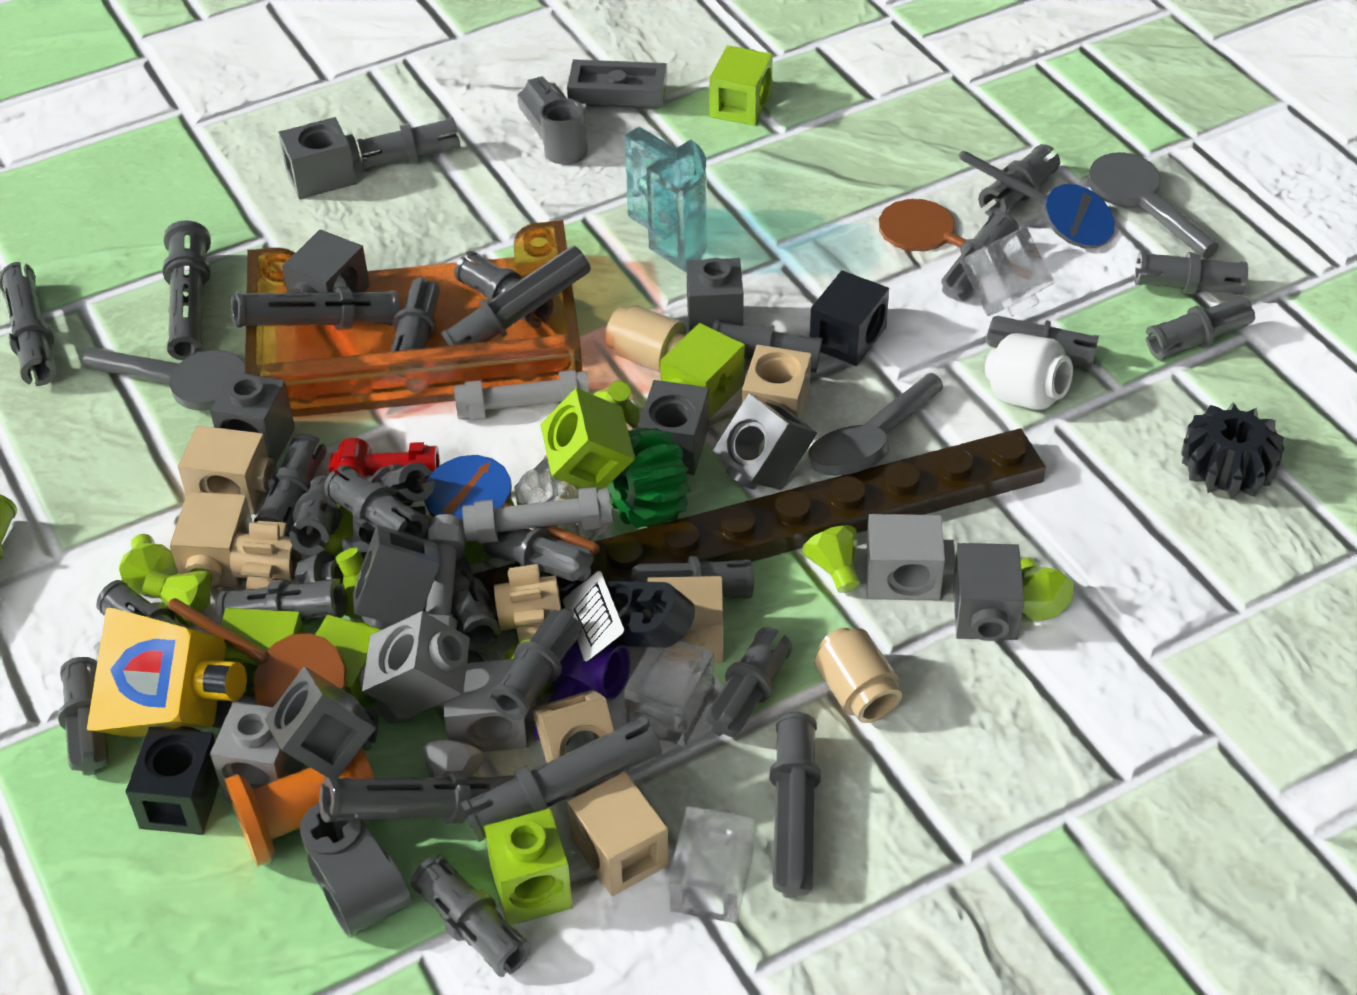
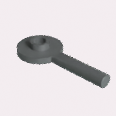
(1134, 181)
(193, 381)
(865, 445)

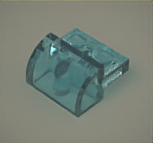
(668, 195)

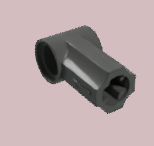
(555, 119)

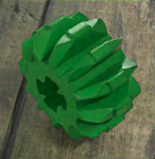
(654, 483)

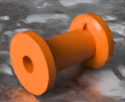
(281, 804)

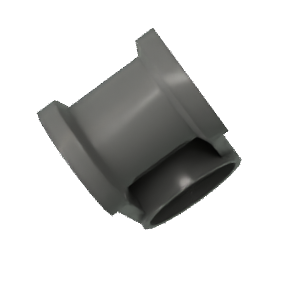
(352, 872)

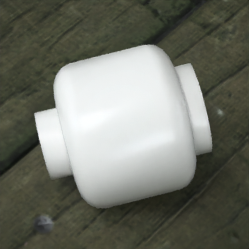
(1029, 371)

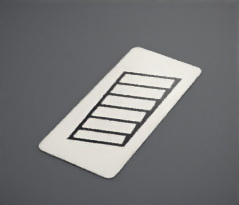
(597, 613)

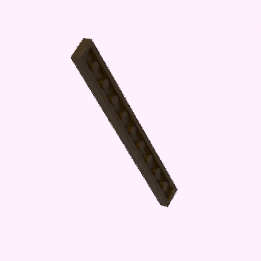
(793, 516)

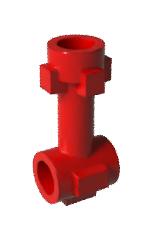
(359, 456)

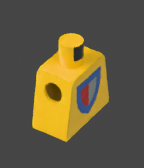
(159, 676)

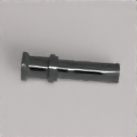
(186, 331)

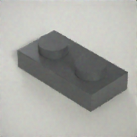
(617, 83)

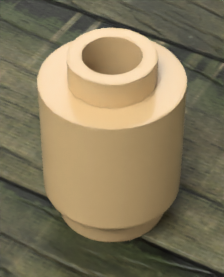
(643, 335)
(858, 674)

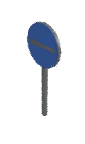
(1070, 209)

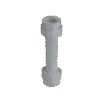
(474, 400)
(484, 521)
(449, 536)

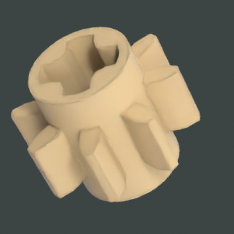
(263, 555)
(526, 600)

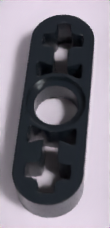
(670, 607)

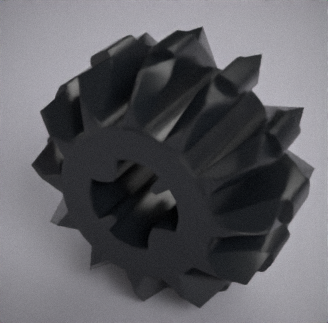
(1232, 450)

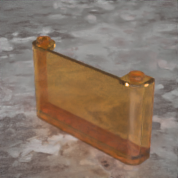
(354, 367)

